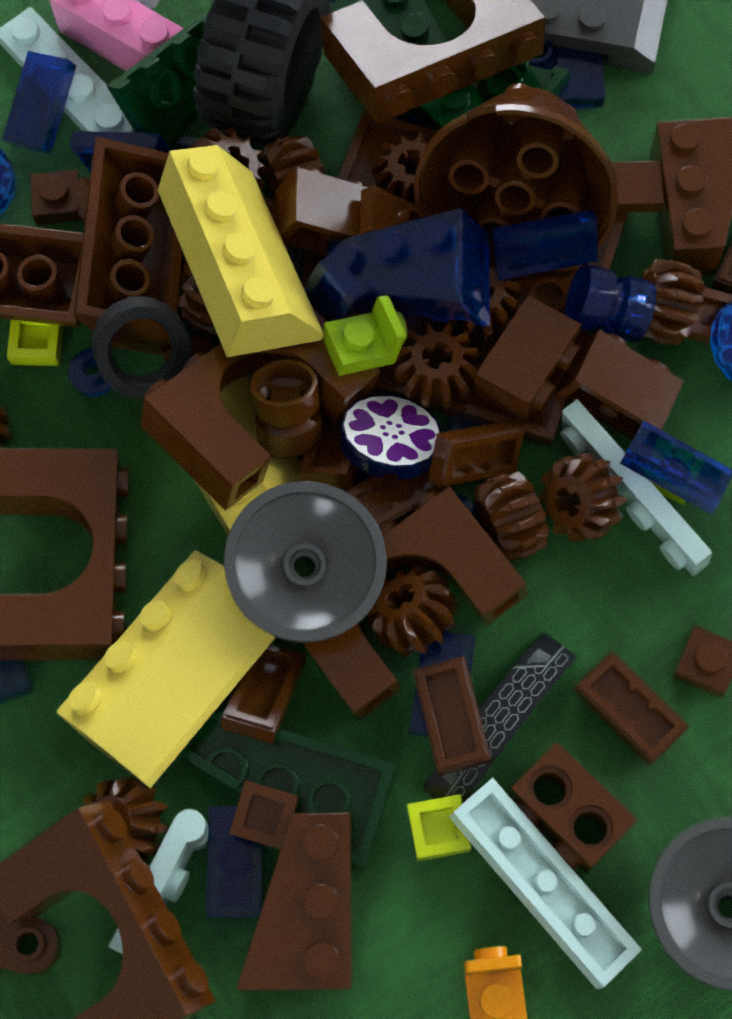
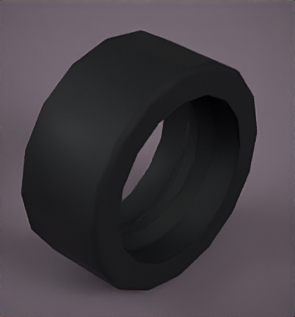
(122, 313)

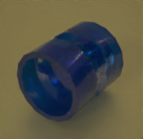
(616, 305)

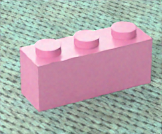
(113, 28)

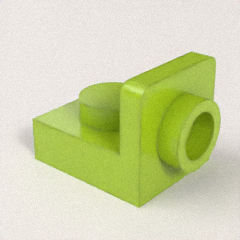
(366, 339)

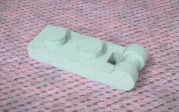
(184, 836)

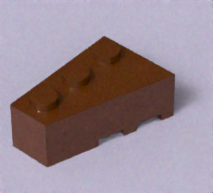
(695, 189)
(307, 912)

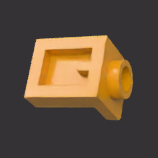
(494, 985)

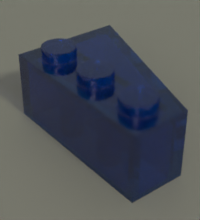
(424, 266)

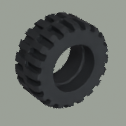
(258, 64)

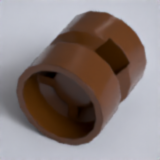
(286, 407)

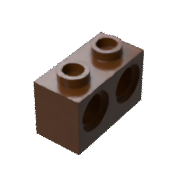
(582, 799)

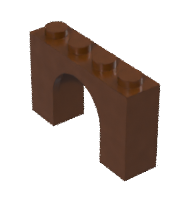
(400, 75)
(206, 441)
(439, 538)
(83, 616)
(96, 856)

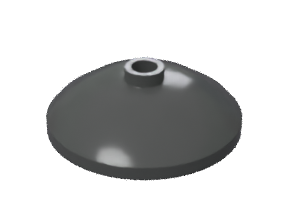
(312, 525)
(685, 899)

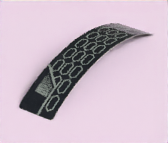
(507, 710)

